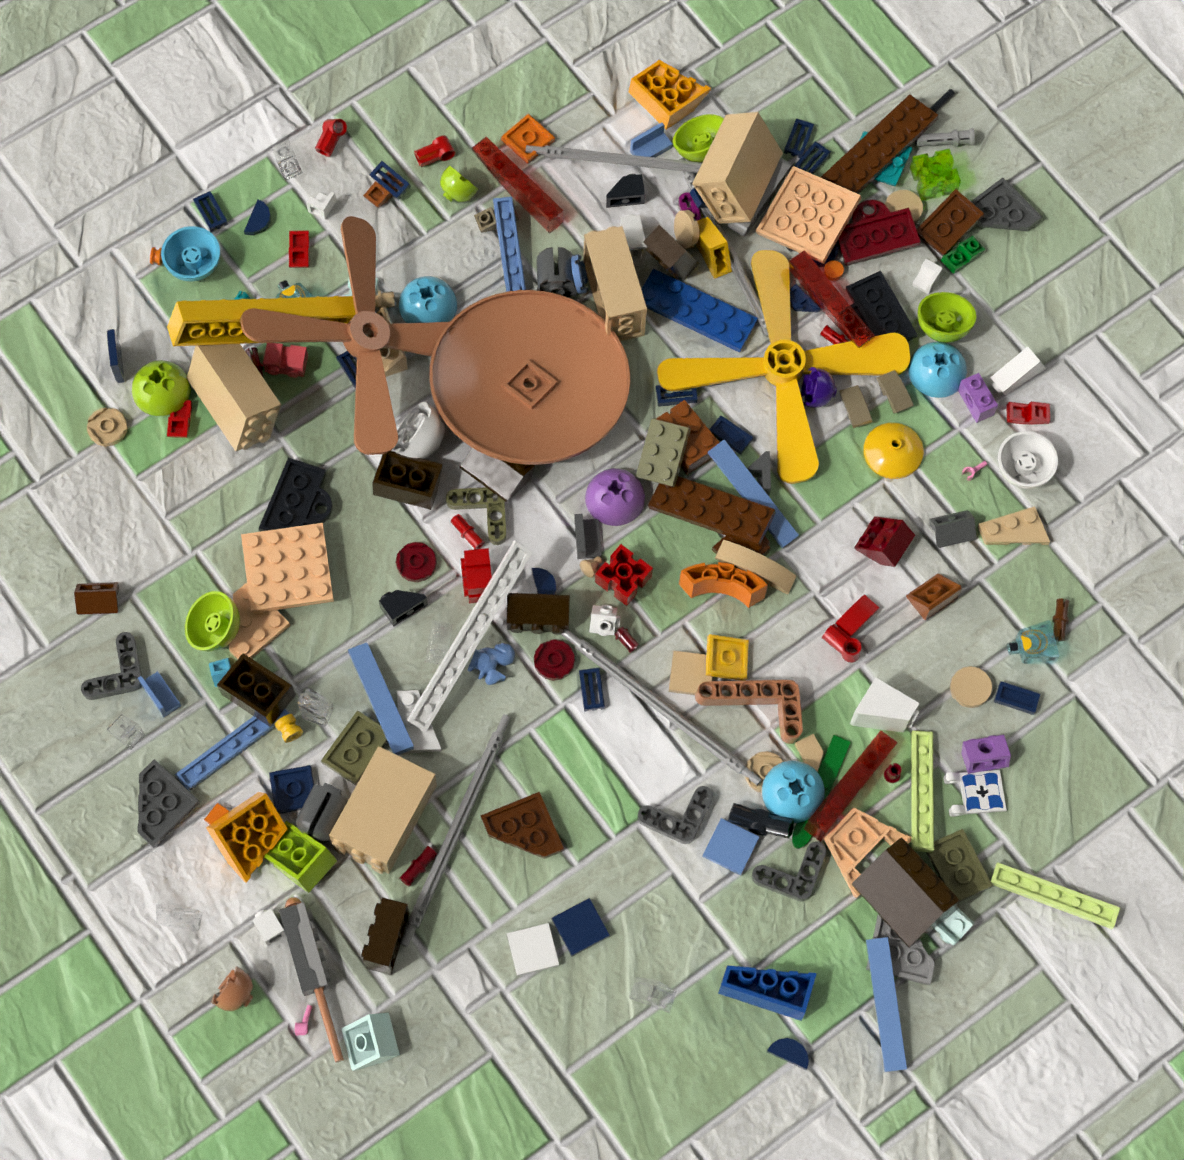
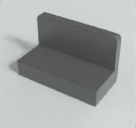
(953, 528)
(587, 537)

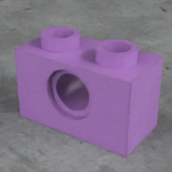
(977, 397)
(976, 760)

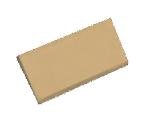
(393, 360)

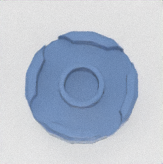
(579, 274)

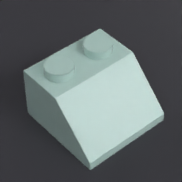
(370, 1041)

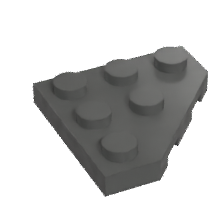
(1005, 208)
(161, 803)

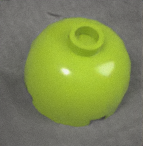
(456, 186)

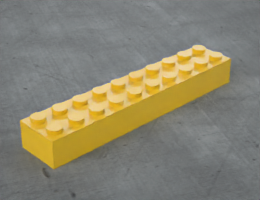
(219, 320)

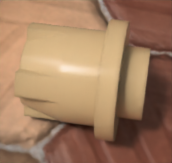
(384, 300)

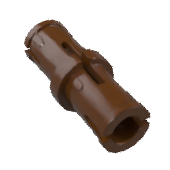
(1060, 619)

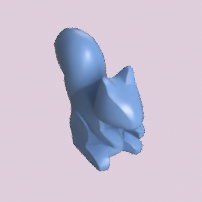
(487, 660)

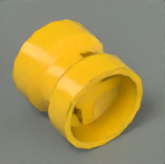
(288, 727)

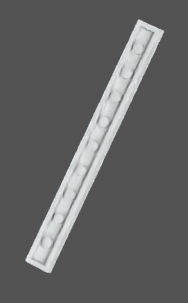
(469, 636)

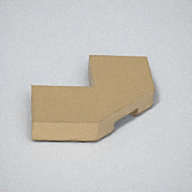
(810, 751)

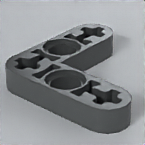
(126, 672)
(684, 823)
(793, 882)

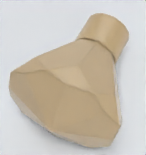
(590, 566)

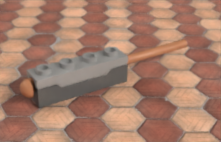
(308, 962)

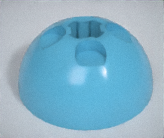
(191, 253)
(427, 301)
(937, 369)
(791, 801)

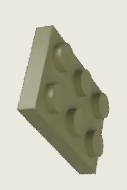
(663, 452)
(355, 747)
(959, 865)

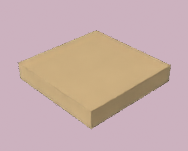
(688, 673)

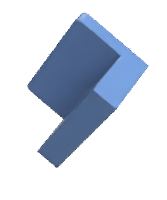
(651, 143)
(160, 694)

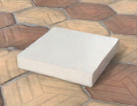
(532, 949)

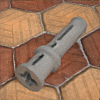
(955, 137)

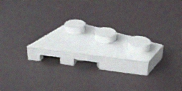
(421, 740)

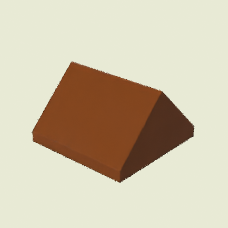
(934, 595)

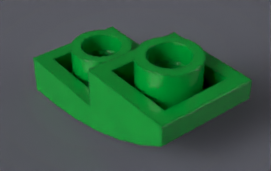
(963, 254)

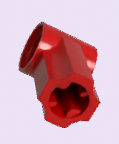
(330, 136)
(439, 150)
(841, 641)

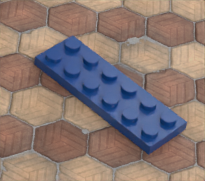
(697, 310)

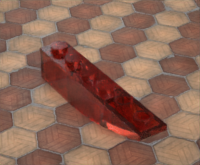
(520, 186)
(829, 299)
(850, 786)

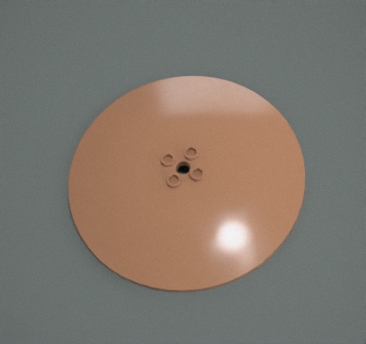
(536, 339)

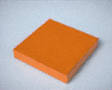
(525, 133)

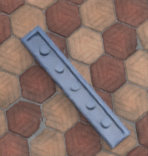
(509, 244)
(751, 490)
(380, 699)
(224, 752)
(886, 1004)

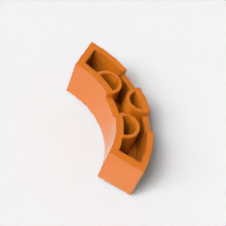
(723, 579)

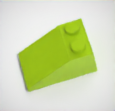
(300, 858)

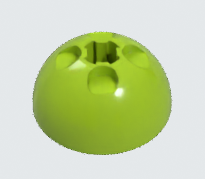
(696, 136)
(946, 316)
(166, 394)
(212, 622)

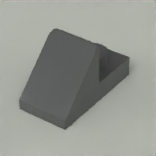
(761, 470)

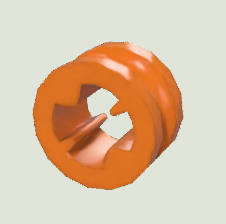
(155, 256)

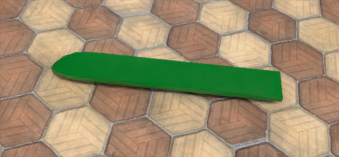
(828, 772)

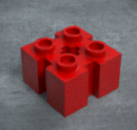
(622, 563)
(475, 573)

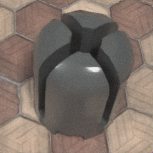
(545, 272)
(321, 811)

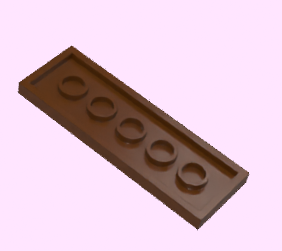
(713, 510)

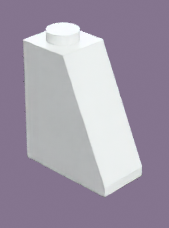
(635, 237)
(1017, 372)

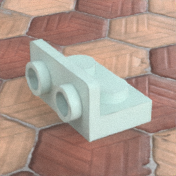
(954, 927)

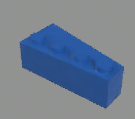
(769, 989)

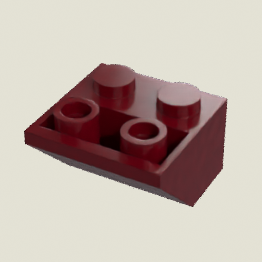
(885, 540)

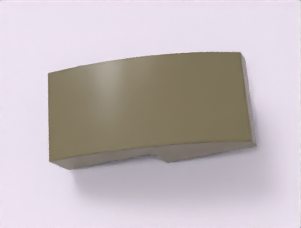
(486, 219)
(894, 389)
(855, 406)

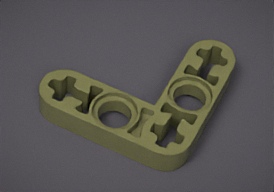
(492, 506)

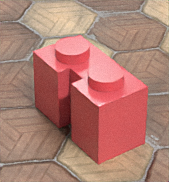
(285, 360)

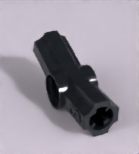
(761, 821)

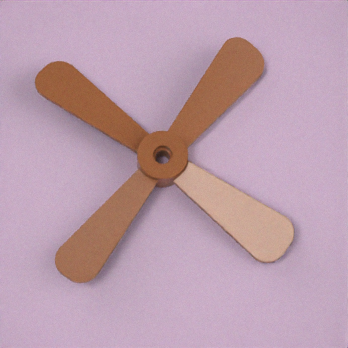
(362, 337)

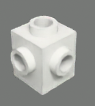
(604, 620)

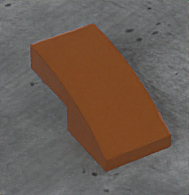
(379, 195)

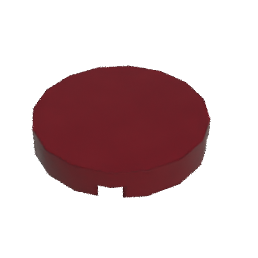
(416, 562)
(554, 660)

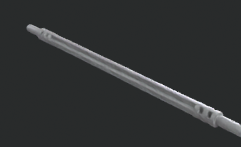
(614, 158)
(736, 264)
(662, 707)
(455, 831)

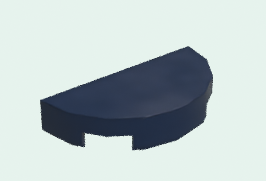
(259, 219)
(544, 581)
(790, 1051)

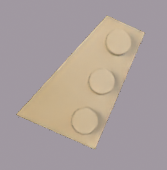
(1017, 527)

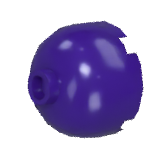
(818, 388)

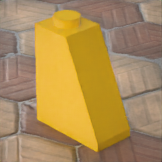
(713, 248)

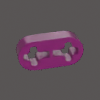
(693, 208)

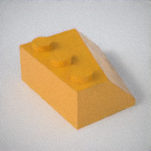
(667, 93)
(248, 833)

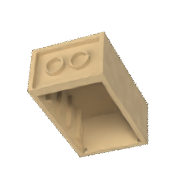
(737, 168)
(614, 282)
(234, 393)
(383, 810)

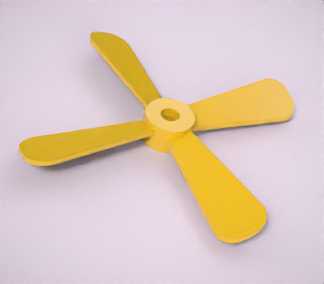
(795, 446)

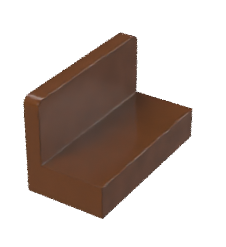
(96, 598)

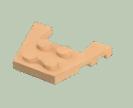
(855, 839)

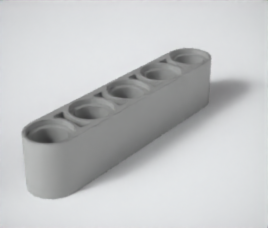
(776, 181)

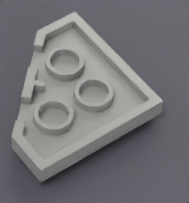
(907, 963)

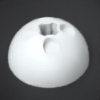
(1027, 460)

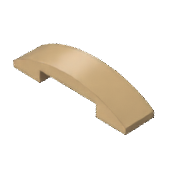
(763, 567)

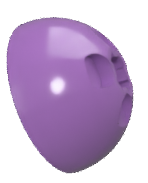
(615, 506)

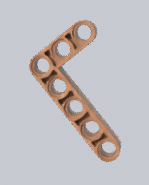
(758, 698)

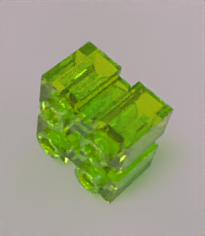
(935, 174)

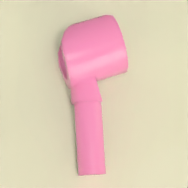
(973, 470)
(301, 1028)

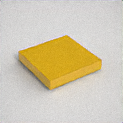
(727, 657)

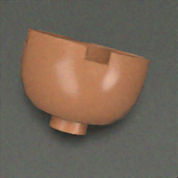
(234, 991)

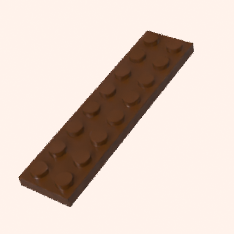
(881, 145)

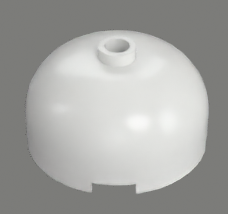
(428, 434)

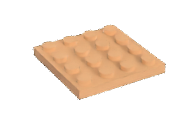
(808, 214)
(287, 568)

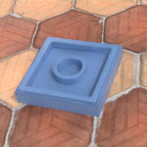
(730, 846)

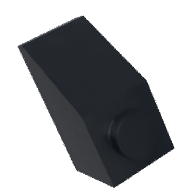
(627, 192)
(401, 605)

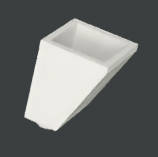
(885, 709)

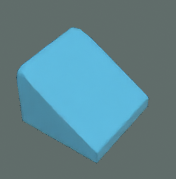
(219, 669)

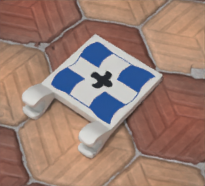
(980, 792)

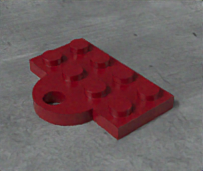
(877, 233)

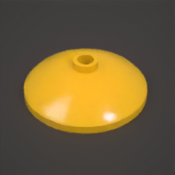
(890, 460)

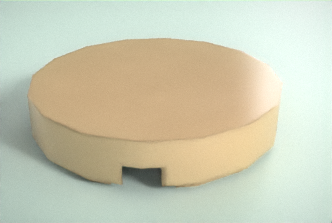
(903, 199)
(686, 229)
(107, 427)
(971, 687)
(761, 764)

